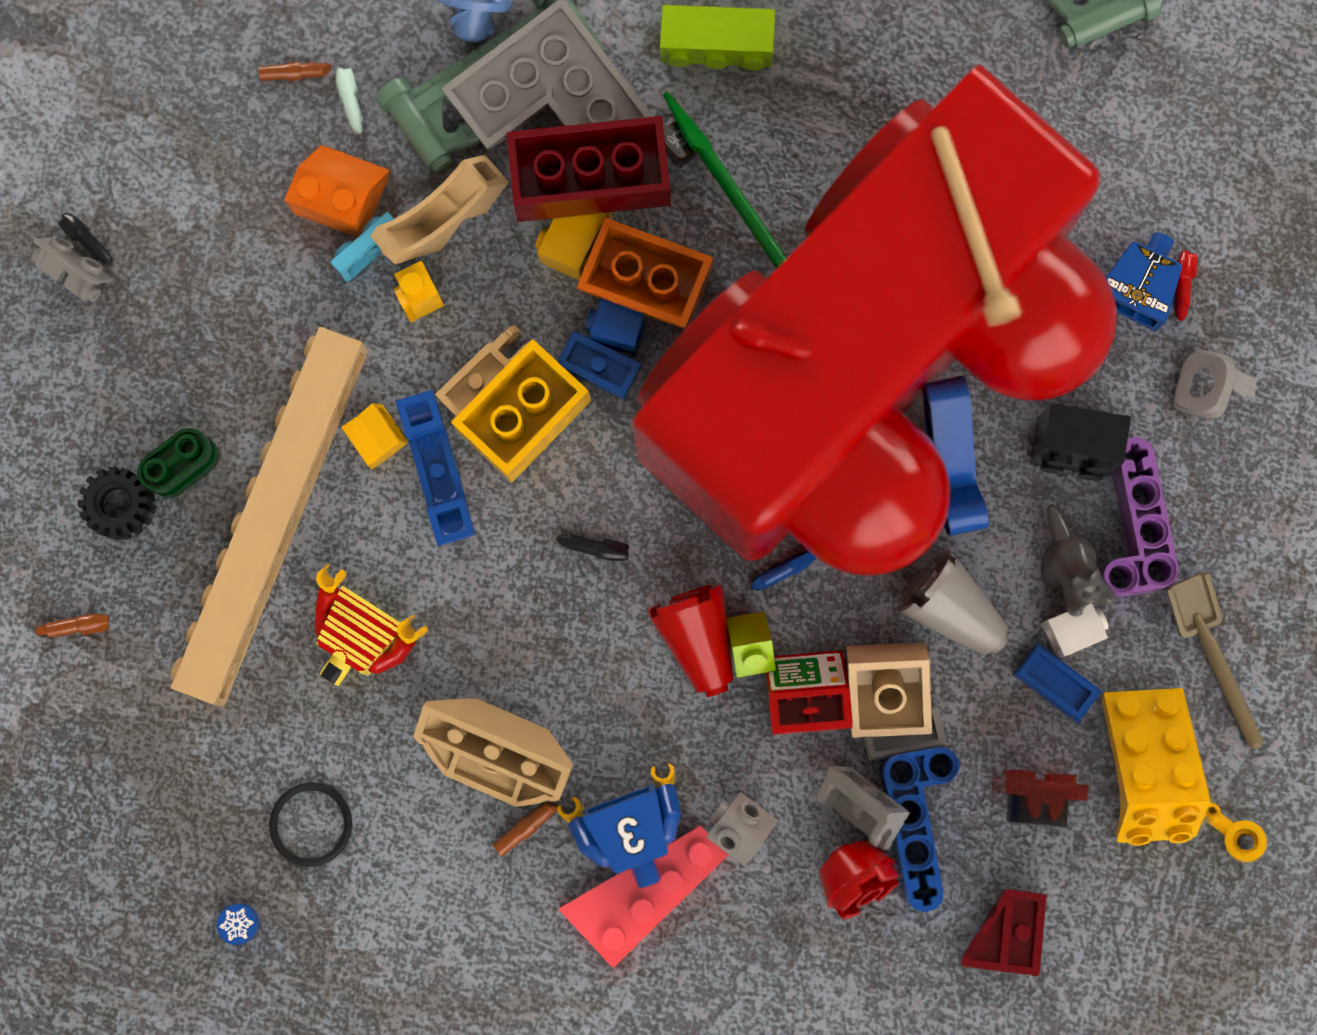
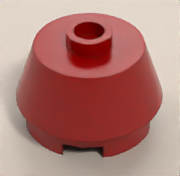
(856, 877)

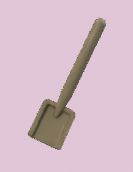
(1196, 612)

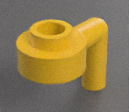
(1233, 831)

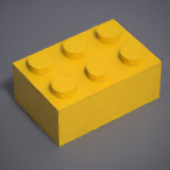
(521, 410)

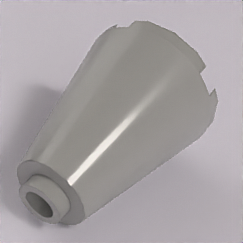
(954, 606)

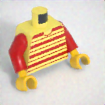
(358, 631)

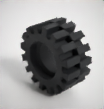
(94, 499)

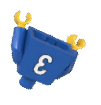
(629, 828)

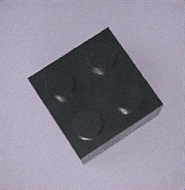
(1080, 441)

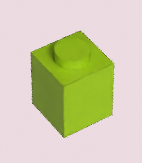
(751, 644)

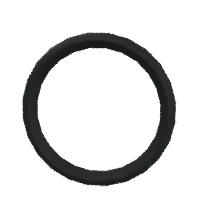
(274, 820)

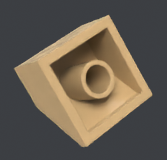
(889, 689)

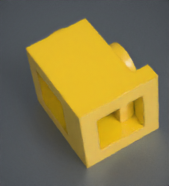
(417, 291)

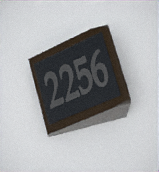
(677, 145)

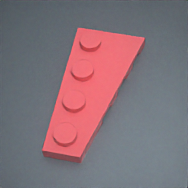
(621, 914)

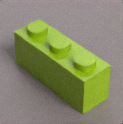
(717, 36)

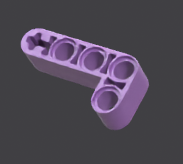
(1133, 516)

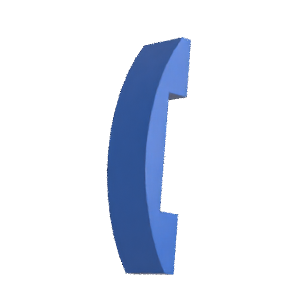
(436, 468)

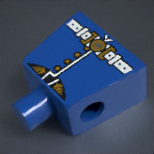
(1146, 281)

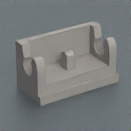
(862, 805)

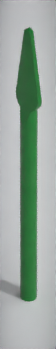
(702, 146)

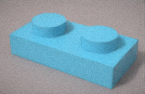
(356, 255)

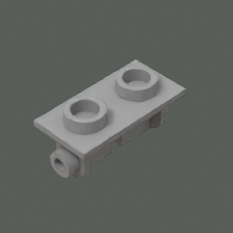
(58, 257)

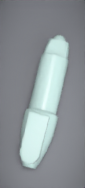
(347, 89)

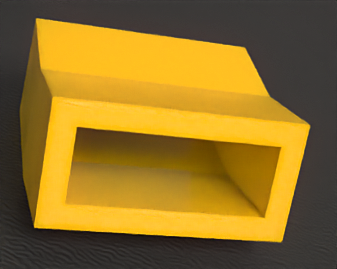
(375, 435)

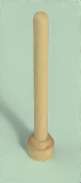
(999, 303)

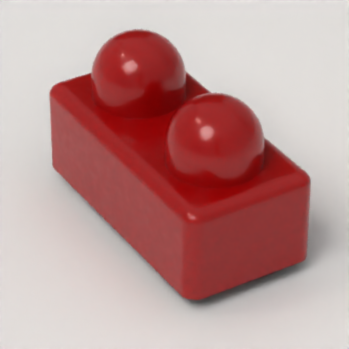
(885, 305)

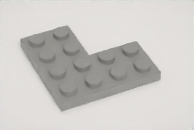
(540, 67)

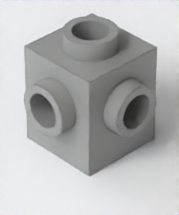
(741, 828)

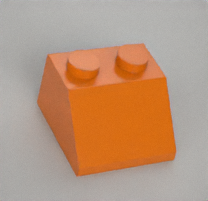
(337, 190)

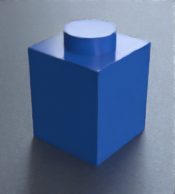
(616, 327)

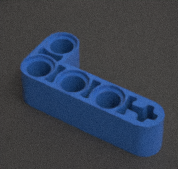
(951, 431)
(920, 828)

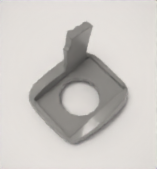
(1226, 380)

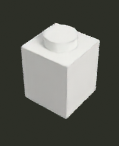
(1073, 633)

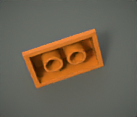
(646, 273)

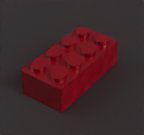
(589, 168)

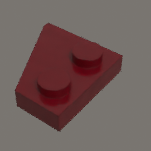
(1010, 935)

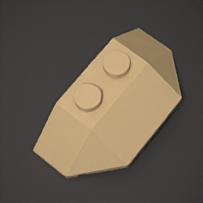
(493, 751)

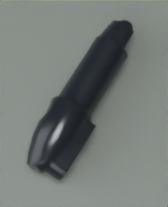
(80, 232)
(607, 549)

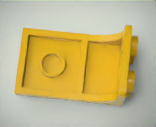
(1156, 766)

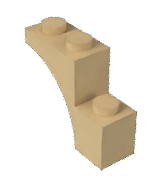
(433, 221)

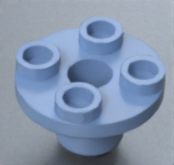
(474, 19)

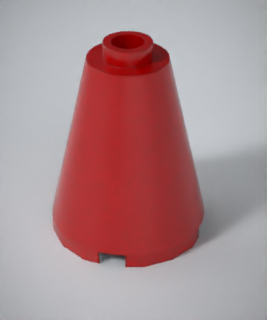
(698, 636)

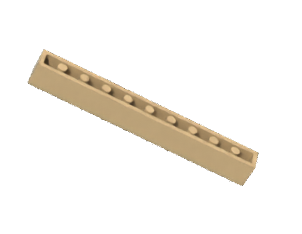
(269, 517)

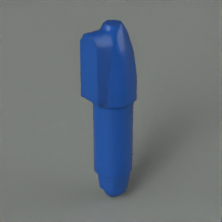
(791, 566)

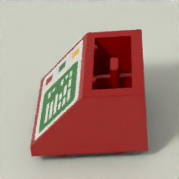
(808, 693)

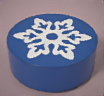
(238, 924)

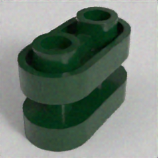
(178, 463)

